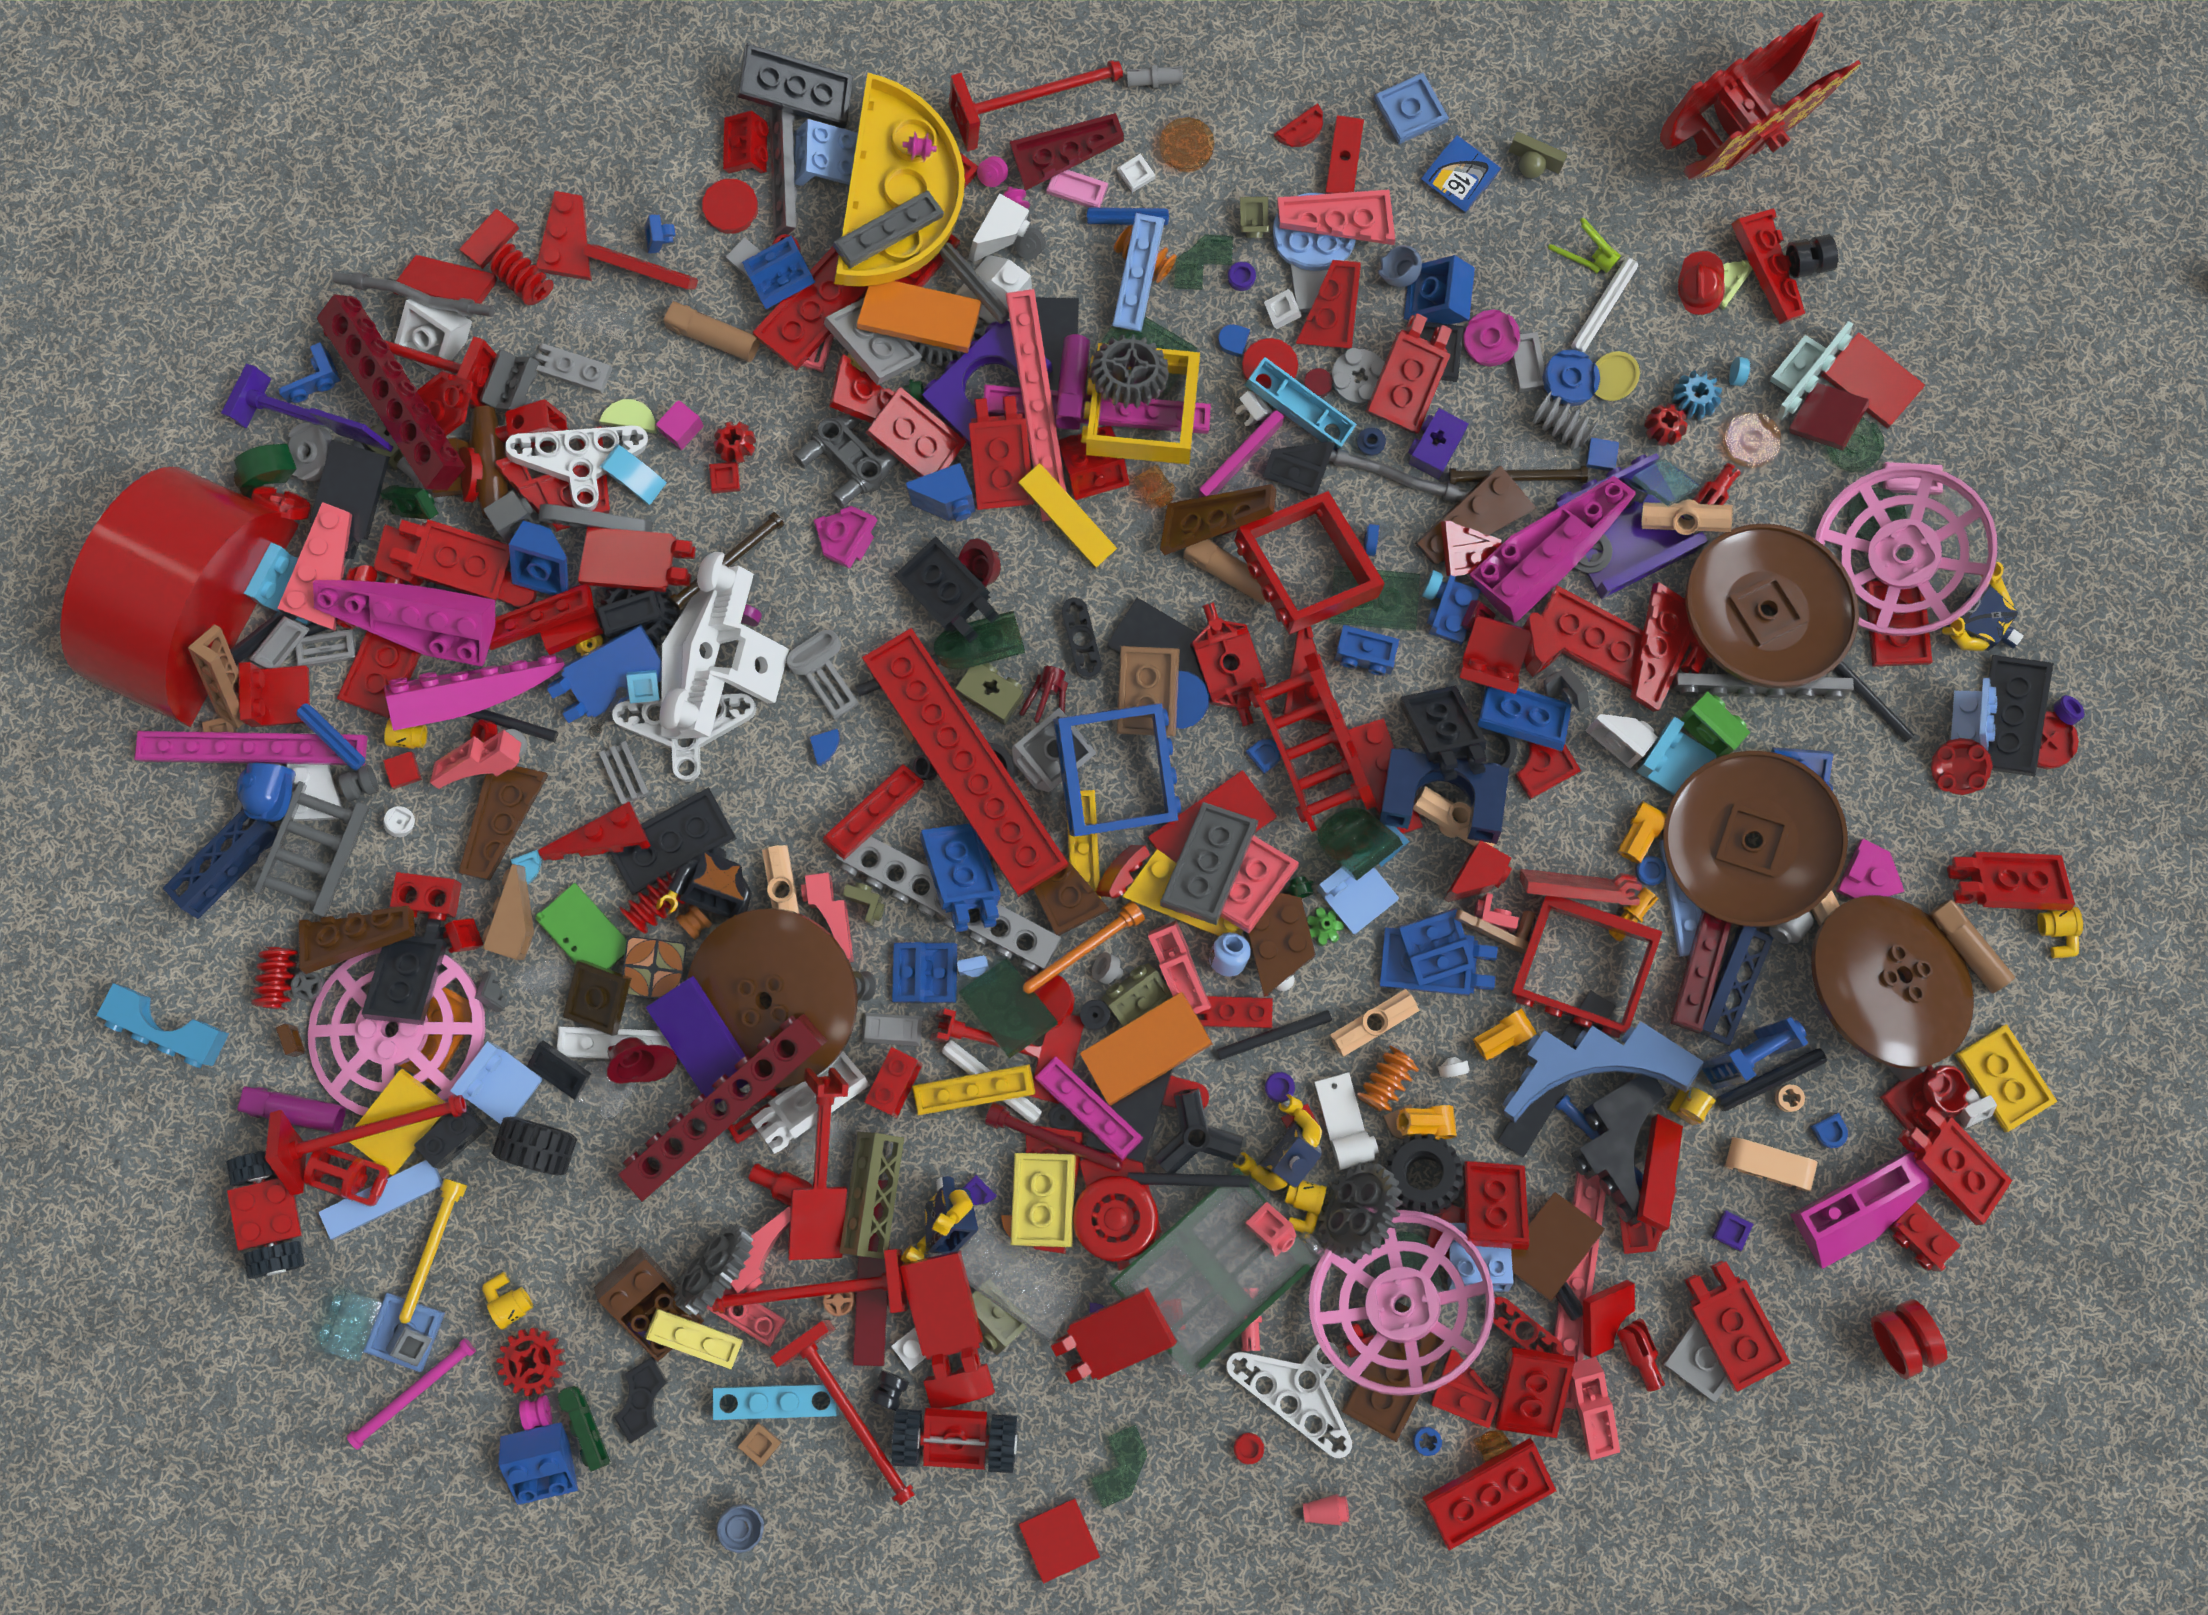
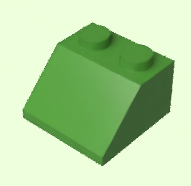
(1714, 725)

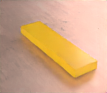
(1067, 515)
(1084, 848)
(973, 1089)

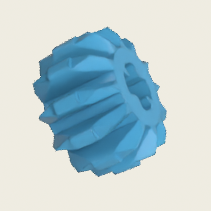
(1704, 403)

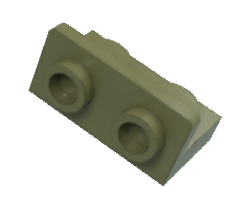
(1136, 994)
(996, 1324)

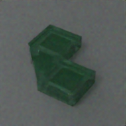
(1207, 250)
(1120, 1481)

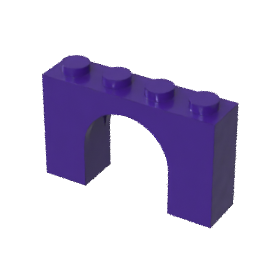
(947, 393)

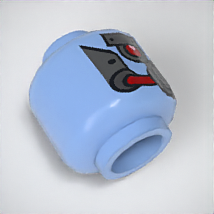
(1229, 954)

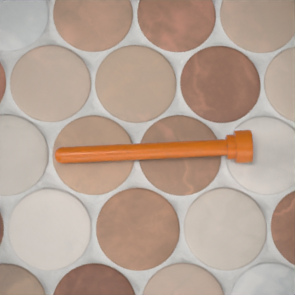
(1129, 916)

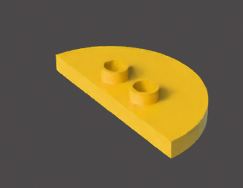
(887, 178)

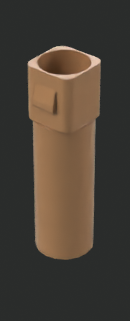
(711, 331)
(1224, 567)
(1972, 946)

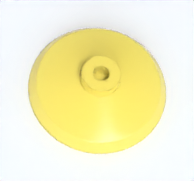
(1618, 375)

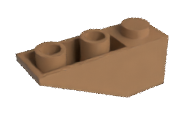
(512, 923)

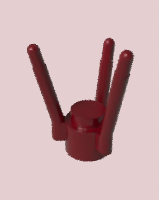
(1050, 682)

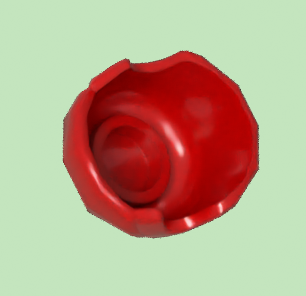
(1946, 1089)

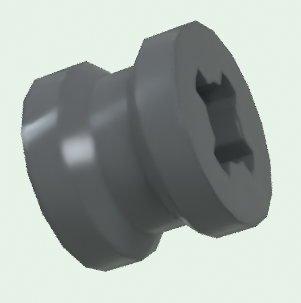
(303, 984)

